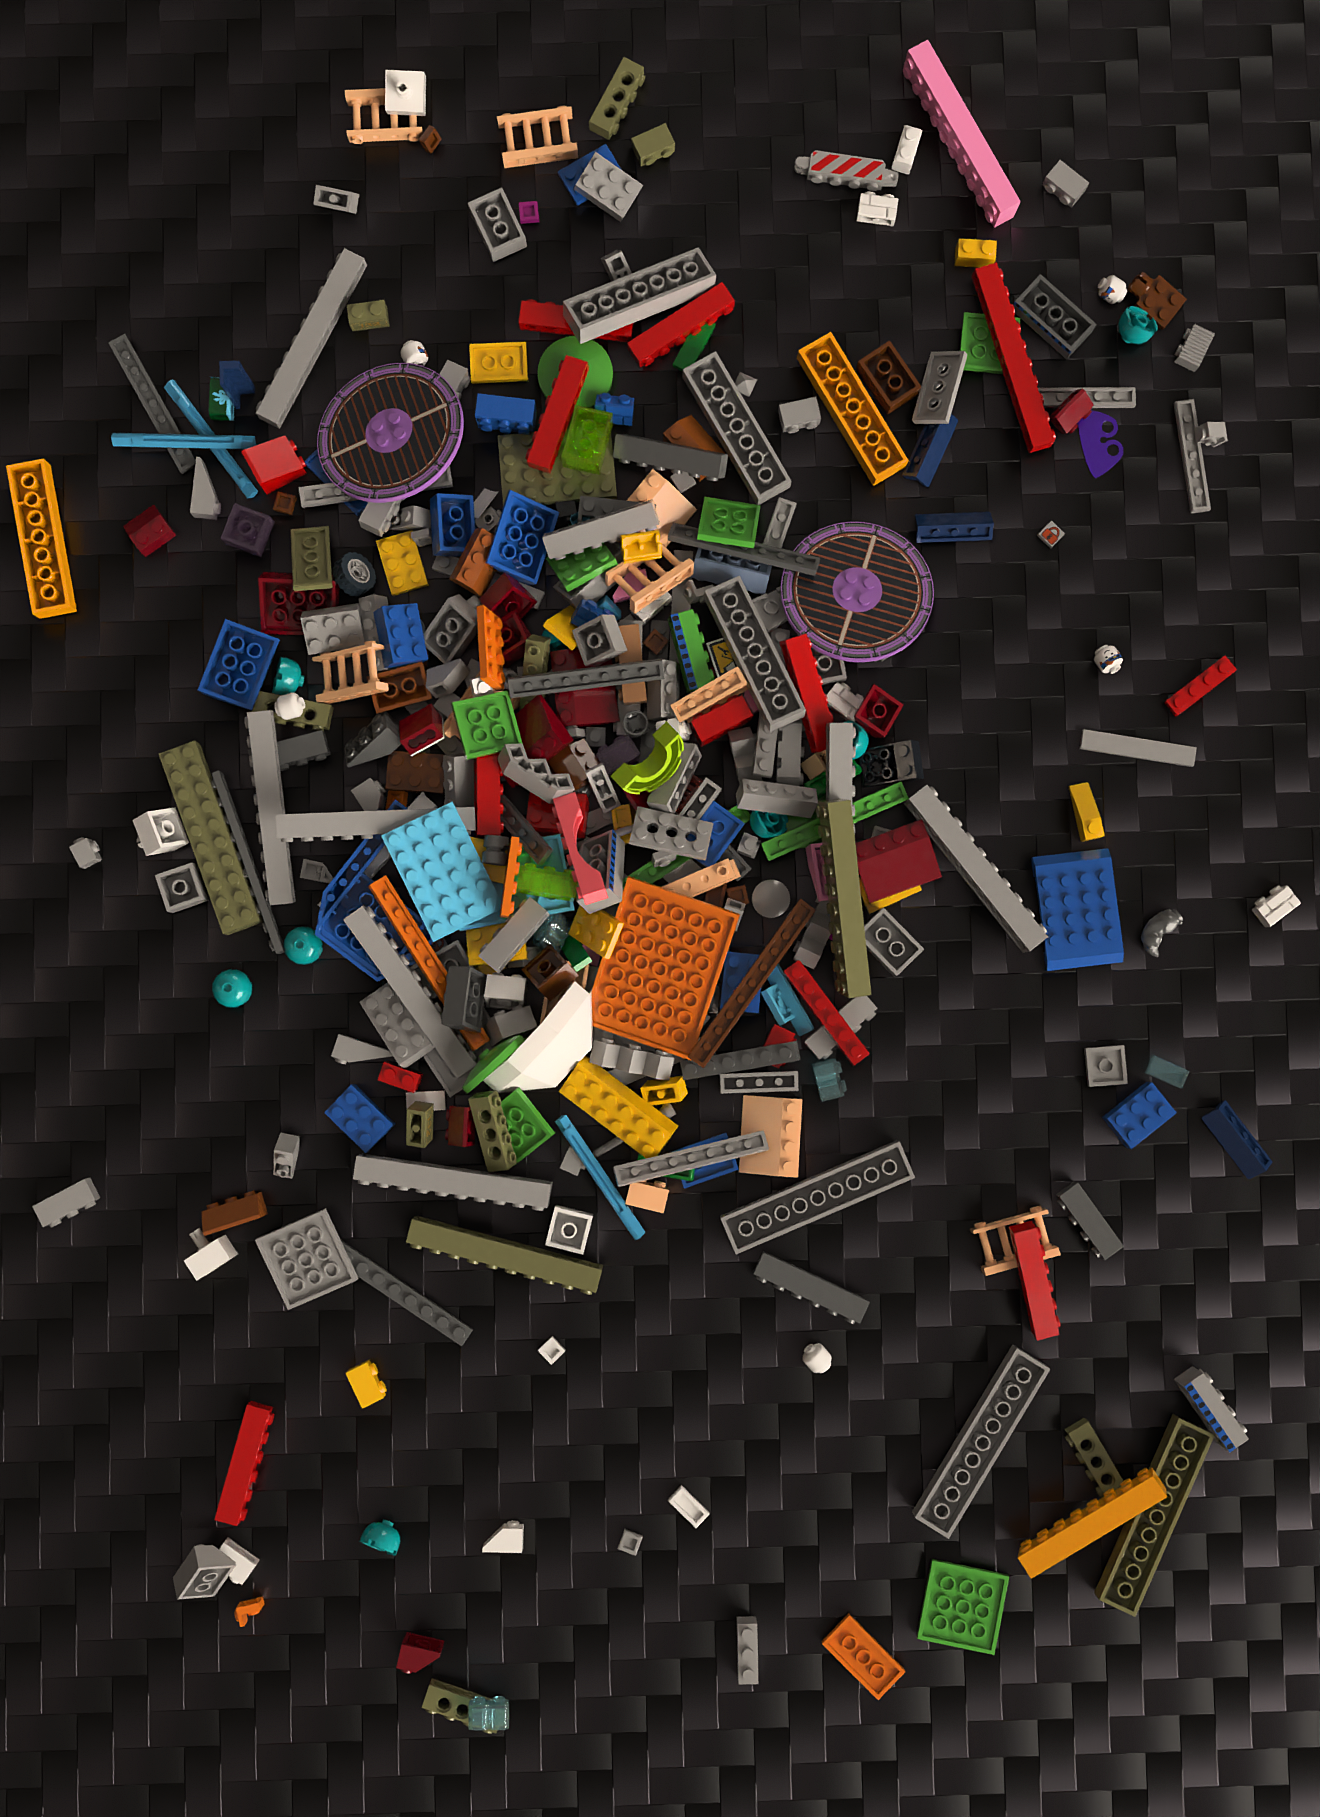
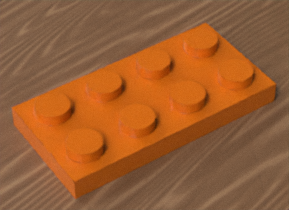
(490, 648)
(512, 869)
(863, 1656)

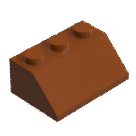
(691, 434)
(471, 569)
(405, 687)
(233, 1212)

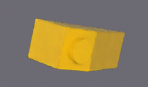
(1086, 812)

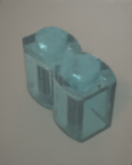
(553, 932)
(828, 1079)
(489, 1713)

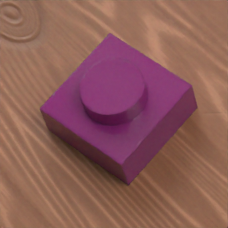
(528, 212)

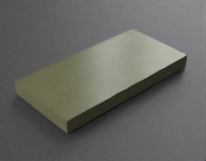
(311, 558)

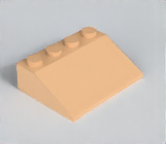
(670, 502)
(782, 1127)

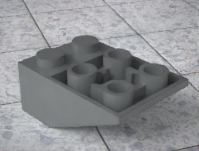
(374, 741)

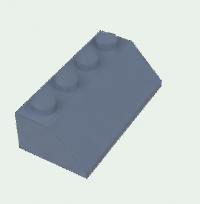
(720, 568)

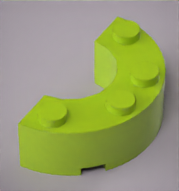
(657, 767)

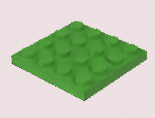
(962, 1606)

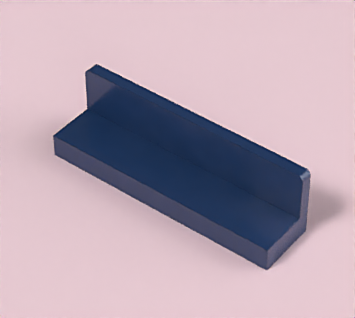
(235, 381)
(929, 451)
(954, 527)
(1237, 1140)

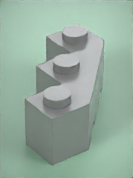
(743, 747)
(789, 754)
(533, 773)
(814, 938)
(631, 1059)

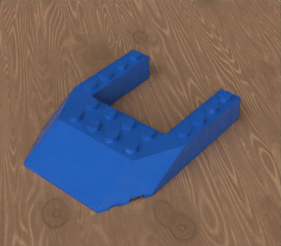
(348, 893)

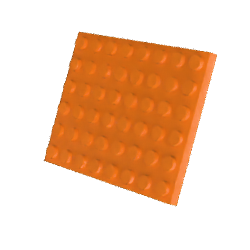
(662, 968)

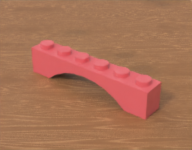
(590, 881)

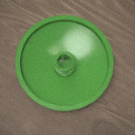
(600, 368)
(490, 1061)

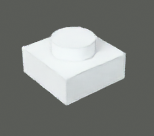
(479, 687)
(551, 1350)

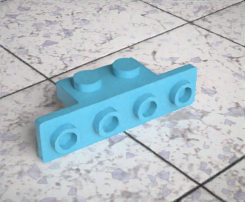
(785, 1003)

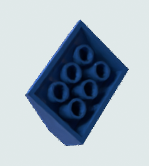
(518, 538)
(238, 665)

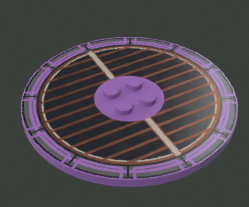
(390, 432)
(865, 596)

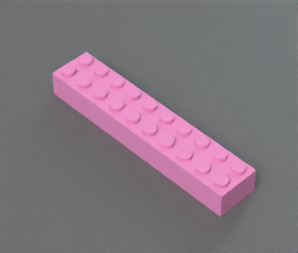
(960, 134)

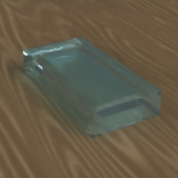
(1167, 1072)

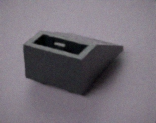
(891, 764)

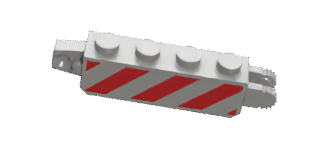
(846, 170)

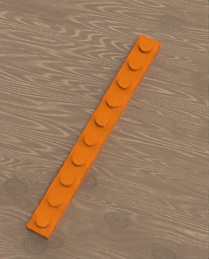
(418, 947)

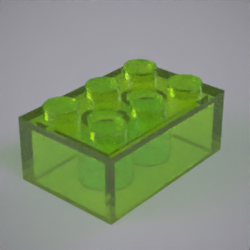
(587, 439)
(546, 882)

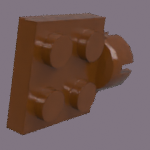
(1156, 298)

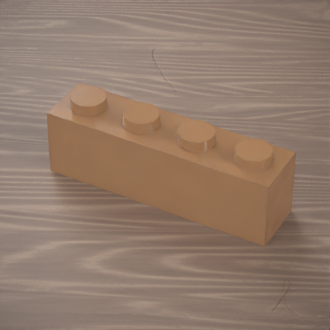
(633, 692)

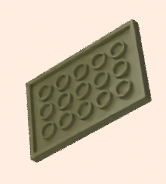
(560, 484)

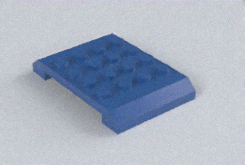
(1078, 909)

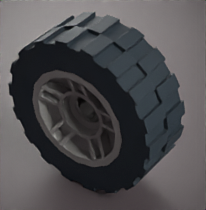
(354, 574)

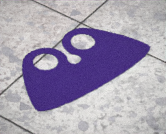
(1094, 451)

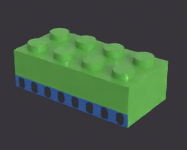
(689, 649)

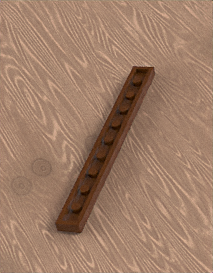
(751, 983)

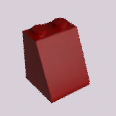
(275, 463)

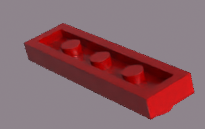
(1200, 686)

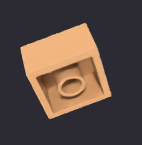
(648, 1195)

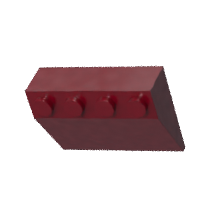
(283, 606)
(583, 706)
(540, 732)
(896, 861)

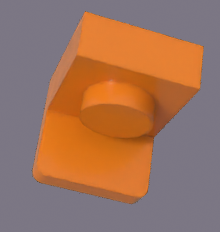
(248, 1607)

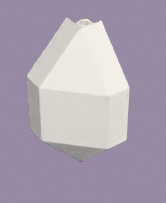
(551, 1048)

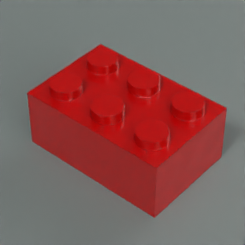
(721, 720)
(543, 820)

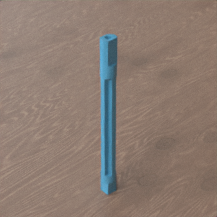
(203, 429)
(182, 441)
(600, 1177)

